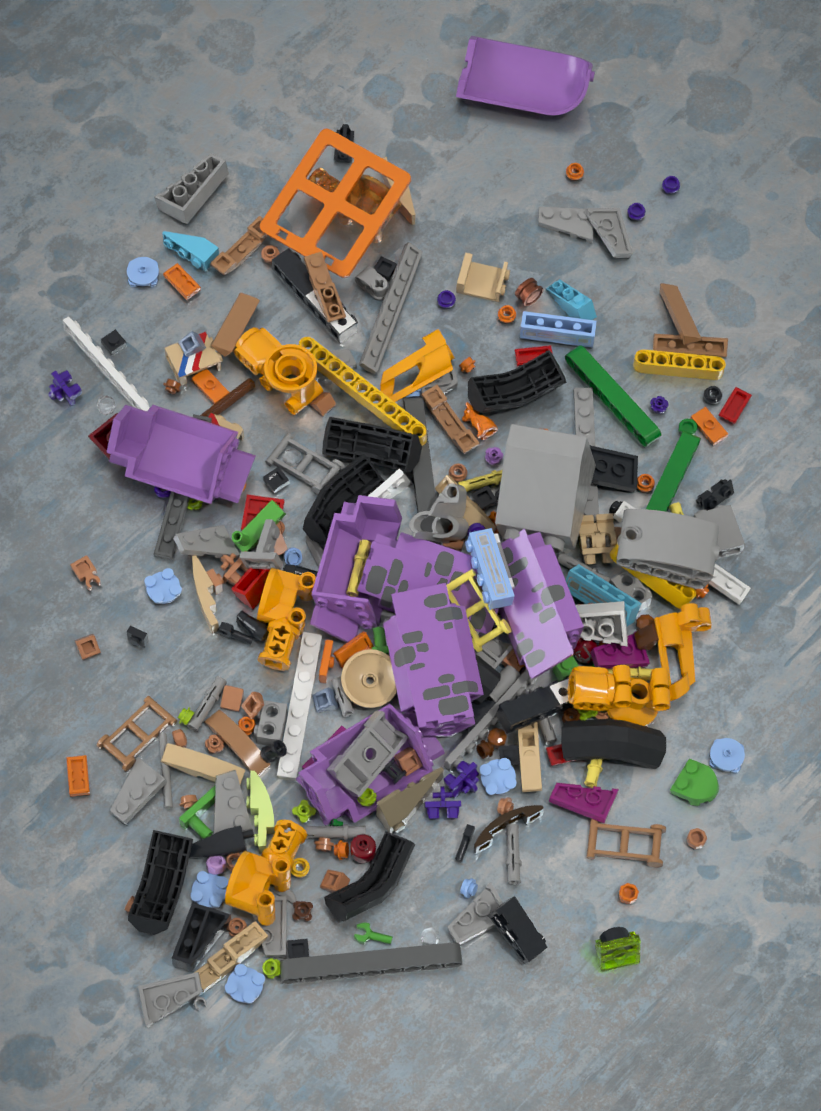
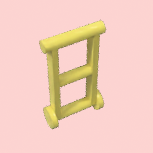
(502, 624)

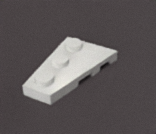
(392, 486)

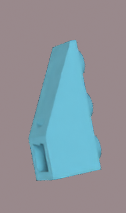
(194, 248)
(572, 301)

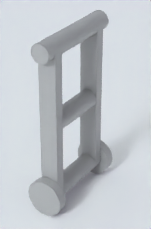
(335, 465)

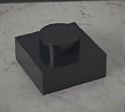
(385, 267)
(113, 342)
(276, 480)
(484, 498)
(137, 636)
(510, 752)
(298, 948)

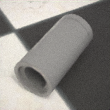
(508, 678)

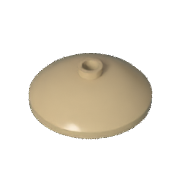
(367, 665)

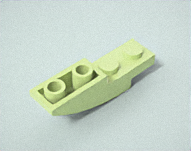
(261, 807)

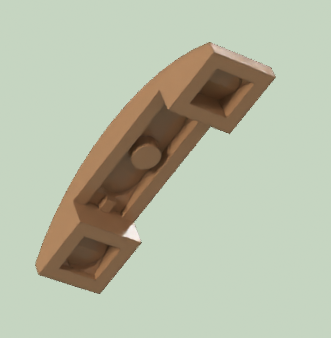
(241, 249)
(448, 420)
(238, 741)

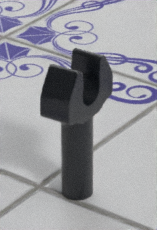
(227, 630)
(467, 836)

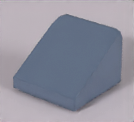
(192, 344)
(325, 700)

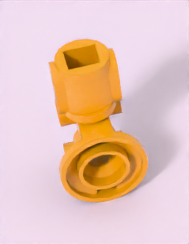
(275, 361)
(284, 620)
(600, 691)
(254, 873)

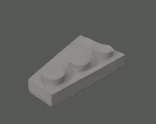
(137, 791)

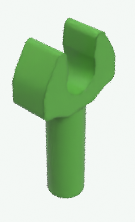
(362, 939)

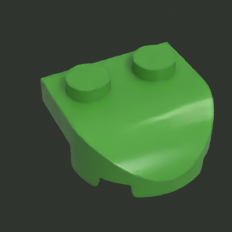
(696, 783)

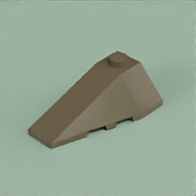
(399, 807)

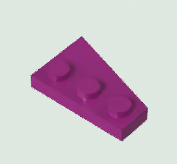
(614, 654)
(585, 801)

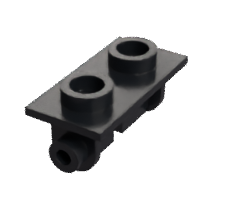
(346, 132)
(721, 491)

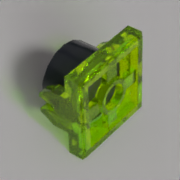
(617, 948)

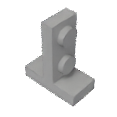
(264, 556)

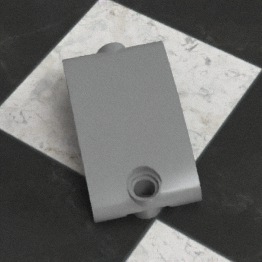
(669, 546)

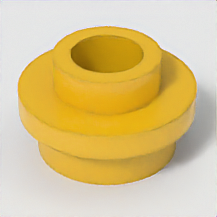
(300, 862)

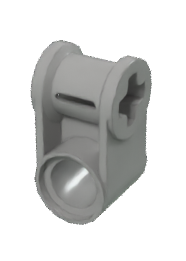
(372, 283)

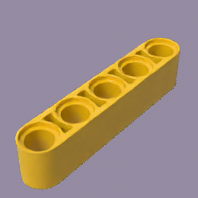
(670, 368)
(672, 592)

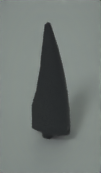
(222, 843)

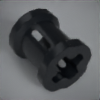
(273, 751)
(400, 773)

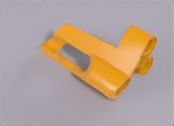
(432, 361)
(676, 632)

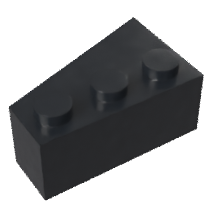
(518, 929)
(198, 935)

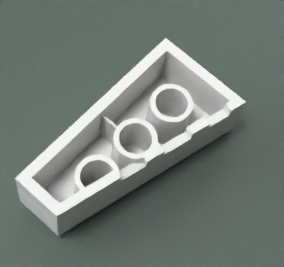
(604, 622)

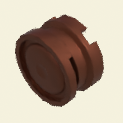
(529, 291)

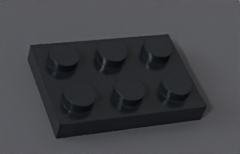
(615, 469)

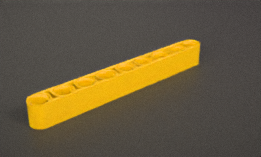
(369, 396)

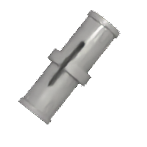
(341, 697)

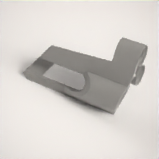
(446, 510)

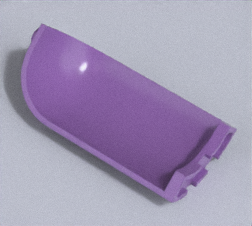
(523, 77)

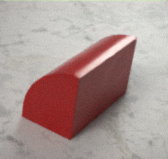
(251, 586)

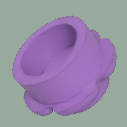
(493, 460)

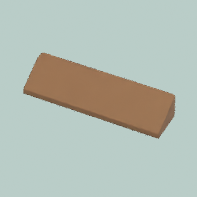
(679, 313)
(234, 324)
(707, 346)

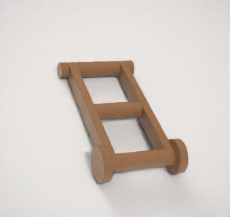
(128, 761)
(655, 830)

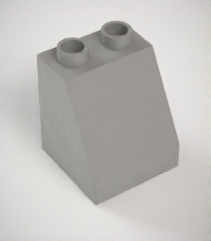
(544, 485)

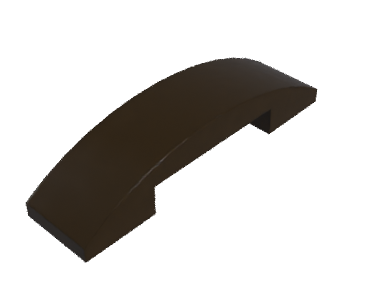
(526, 813)

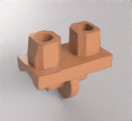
(231, 575)

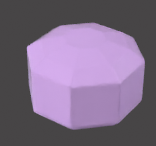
(216, 865)

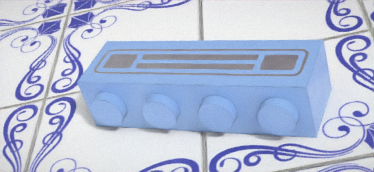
(558, 329)
(490, 569)

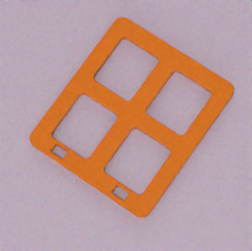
(335, 201)

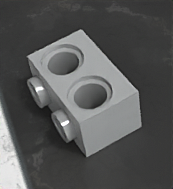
(636, 588)
(274, 724)

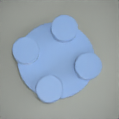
(143, 272)
(163, 586)
(727, 755)
(498, 776)
(209, 889)
(244, 984)

